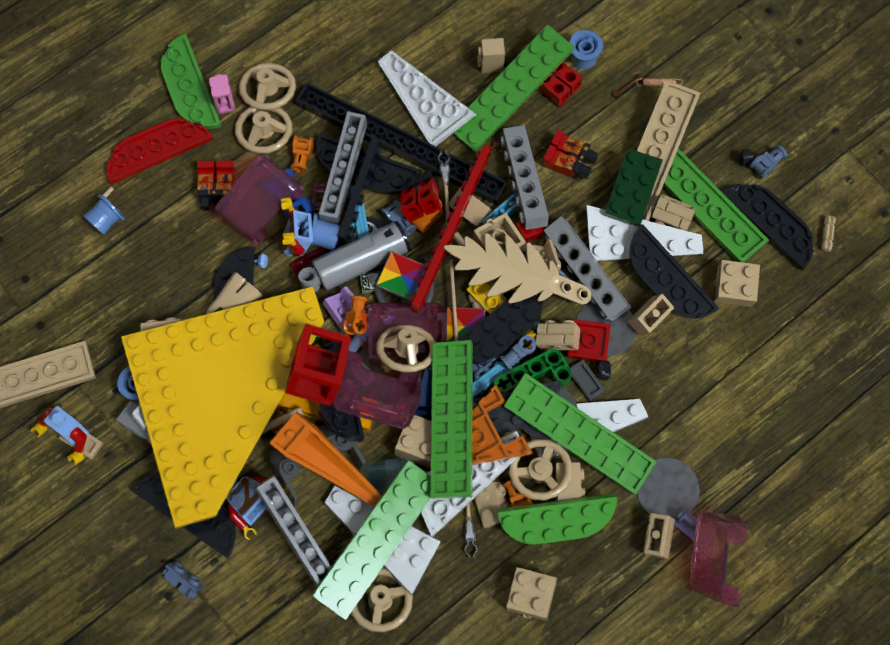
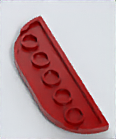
(154, 147)

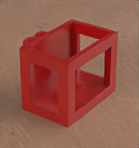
(317, 372)

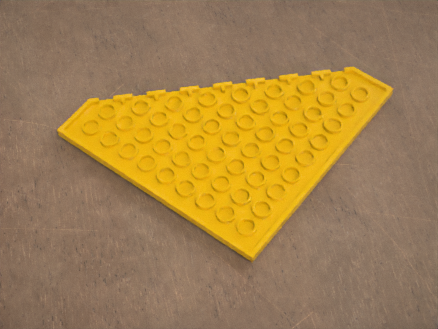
(212, 391)

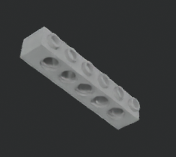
(343, 168)
(525, 177)
(618, 304)
(293, 529)

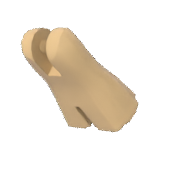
(234, 293)

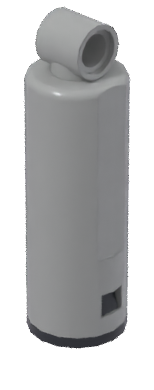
(355, 258)

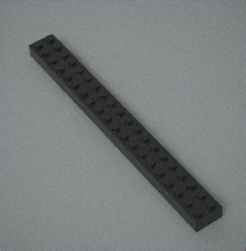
(399, 142)

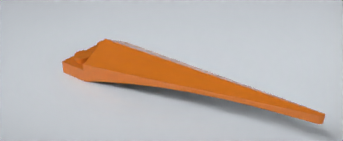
(312, 449)

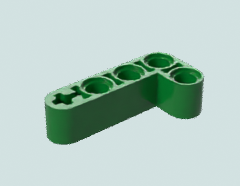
(545, 366)

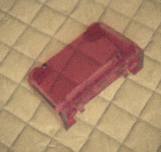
(257, 197)
(387, 315)
(378, 395)
(710, 555)

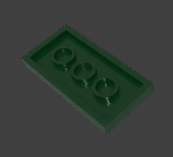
(633, 187)

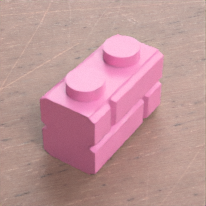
(222, 93)

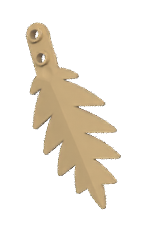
(514, 270)

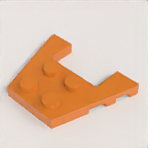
(485, 439)

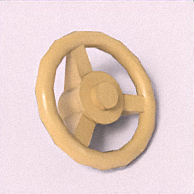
(267, 85)
(263, 128)
(405, 346)
(541, 470)
(380, 600)

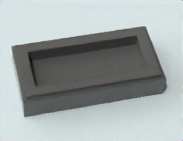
(586, 380)

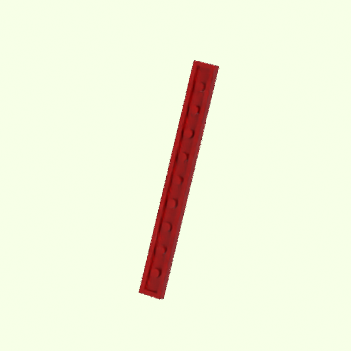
(447, 234)

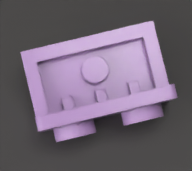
(338, 306)

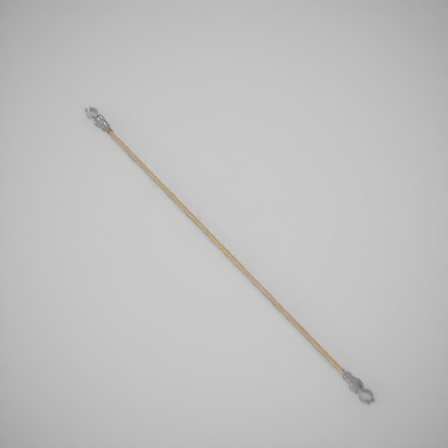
(469, 534)

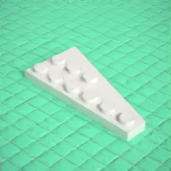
(431, 106)
(612, 238)
(611, 414)
(441, 511)
(410, 556)

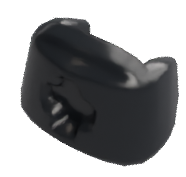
(746, 157)
(604, 370)

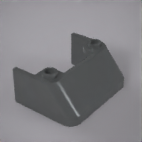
(287, 469)

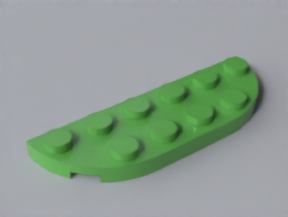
(187, 85)
(558, 519)

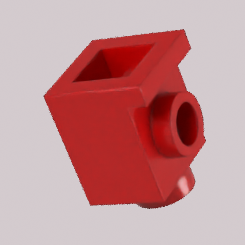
(530, 234)

